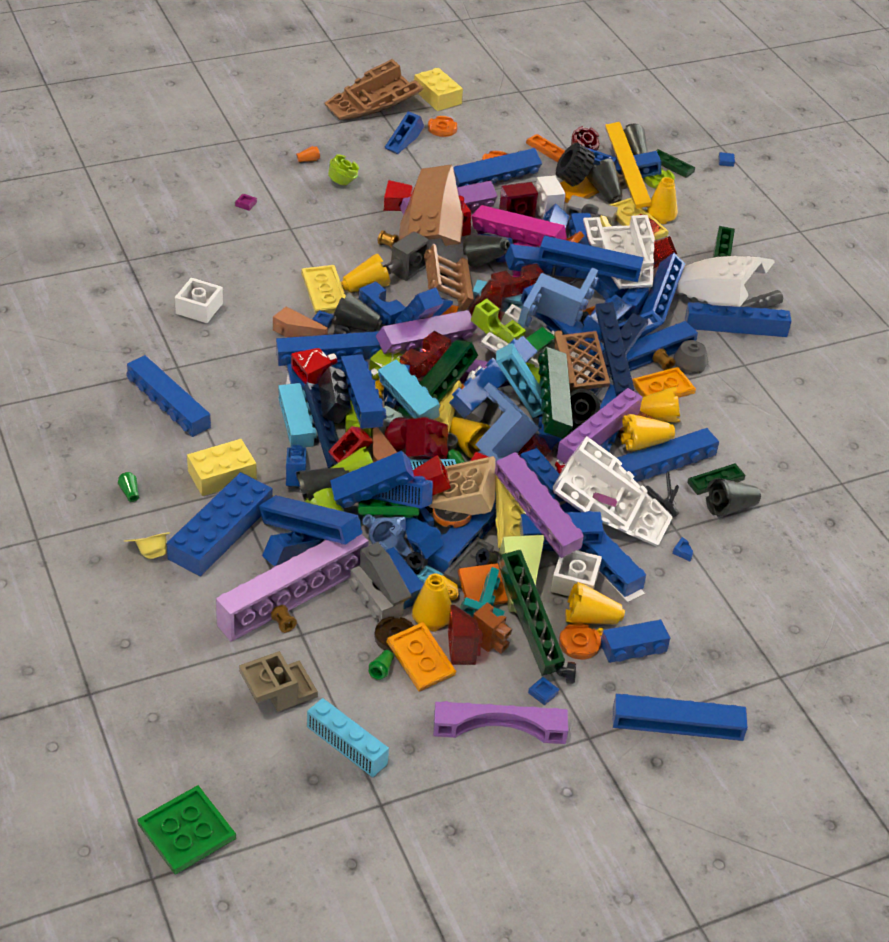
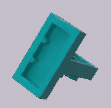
(491, 582)

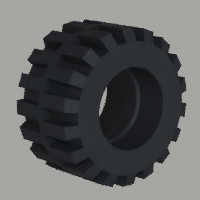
(575, 164)

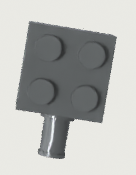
(408, 256)

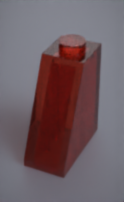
(494, 292)

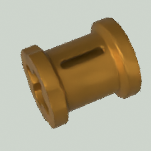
(387, 239)
(663, 359)
(283, 618)

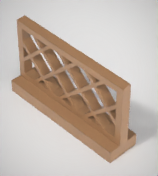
(561, 345)

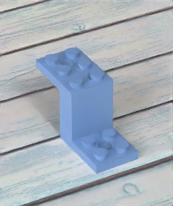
(558, 299)
(509, 431)

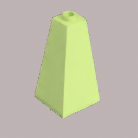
(531, 548)

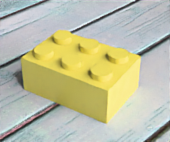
(439, 89)
(219, 465)

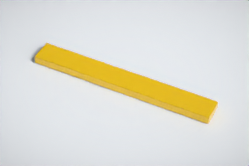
(628, 165)

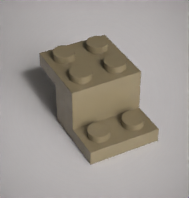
(276, 680)

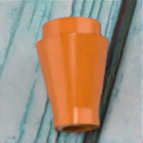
(309, 154)

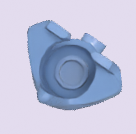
(388, 532)

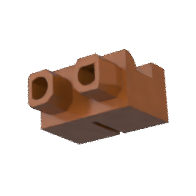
(493, 629)

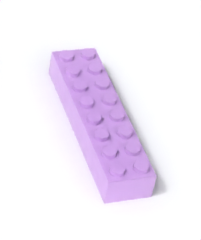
(286, 585)

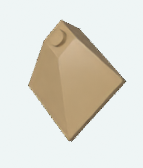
(471, 488)

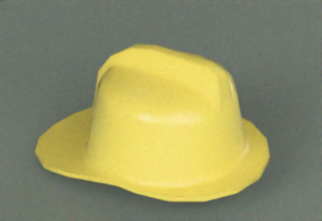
(152, 546)

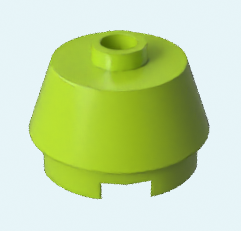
(342, 170)

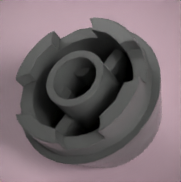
(691, 357)

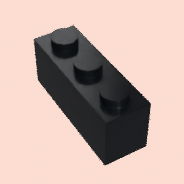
(334, 395)

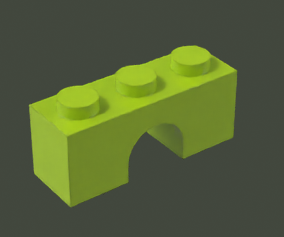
(486, 318)

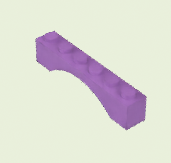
(545, 724)

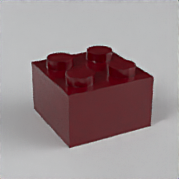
(519, 198)
(426, 439)

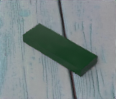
(675, 164)
(700, 482)

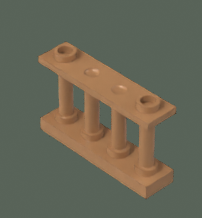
(460, 274)

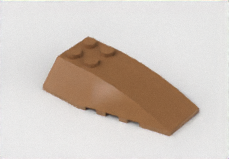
(376, 91)
(434, 207)

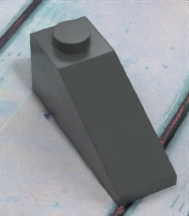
(383, 573)

